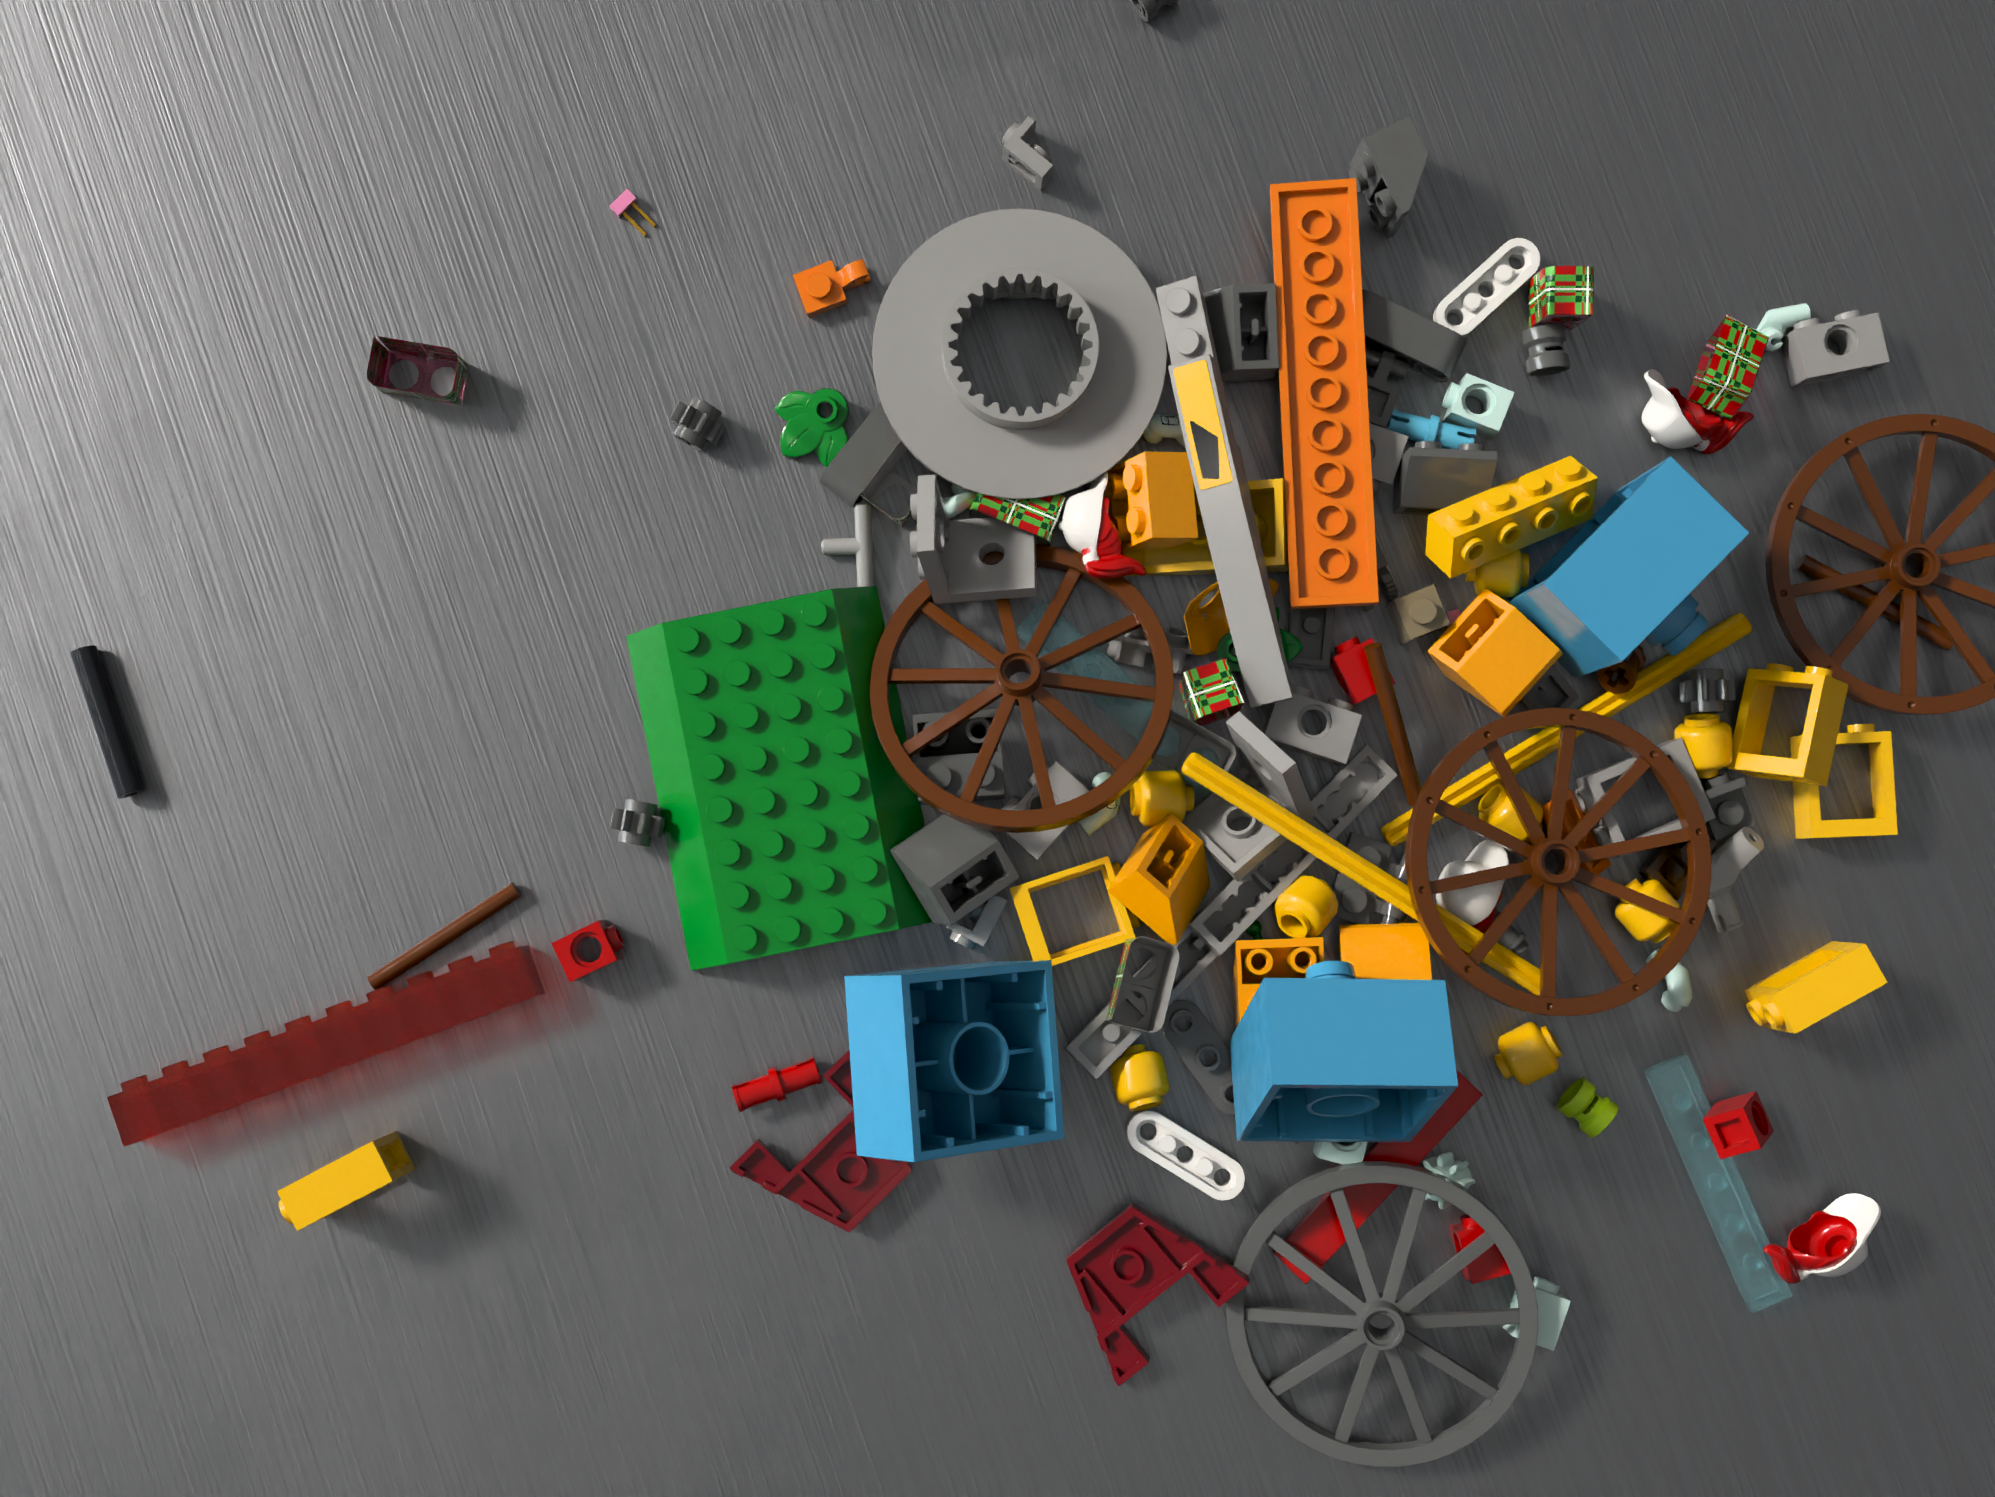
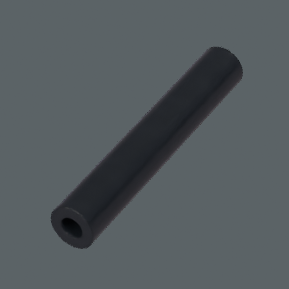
(106, 721)

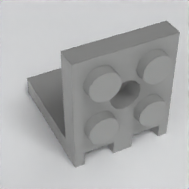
(954, 549)
(1268, 772)

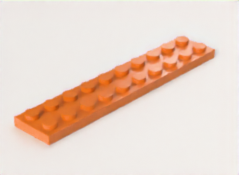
(1323, 394)

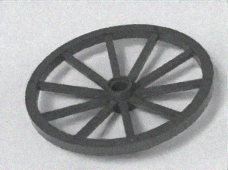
(1339, 1445)

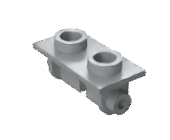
(1133, 646)

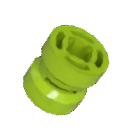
(1587, 1107)

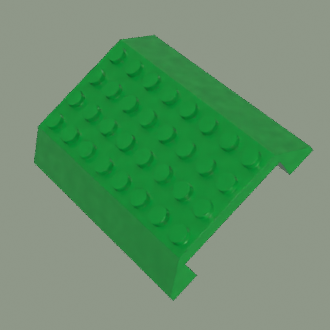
(776, 775)

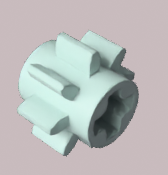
(1451, 1169)

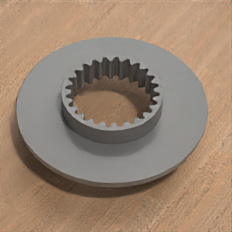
(1019, 258)

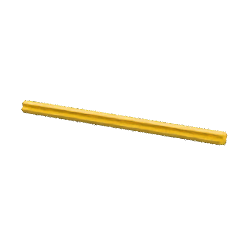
(1606, 704)
(1350, 864)

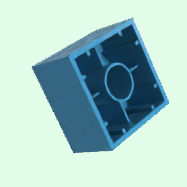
(1632, 572)
(1341, 1058)
(954, 1059)

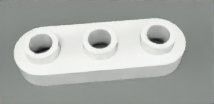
(1498, 277)
(1197, 1170)

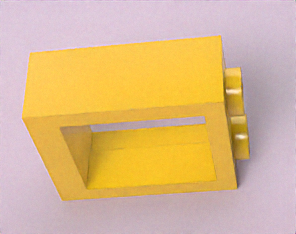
(1819, 730)
(1884, 820)
(1125, 918)
(1814, 987)
(344, 1181)

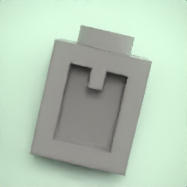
(1028, 161)
(985, 918)

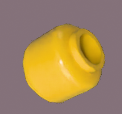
(1502, 575)
(1707, 742)
(1158, 795)
(1498, 811)
(1305, 907)
(1641, 923)
(1528, 1053)
(1139, 1078)

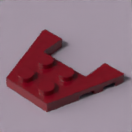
(831, 1176)
(1130, 1267)

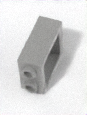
(1590, 791)

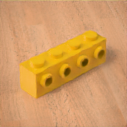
(1510, 516)

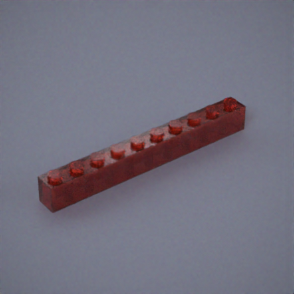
(326, 1044)

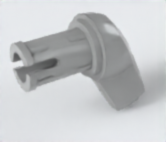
(1726, 866)

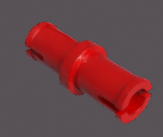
(776, 1084)

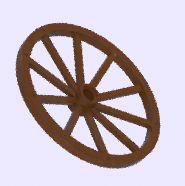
(1892, 567)
(1023, 695)
(1648, 758)

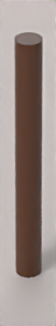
(1865, 596)
(1393, 721)
(444, 936)

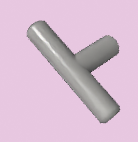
(860, 545)

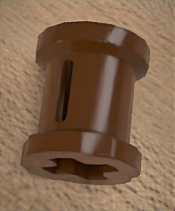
(1626, 671)

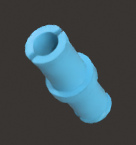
(1430, 429)

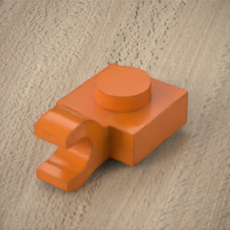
(824, 287)

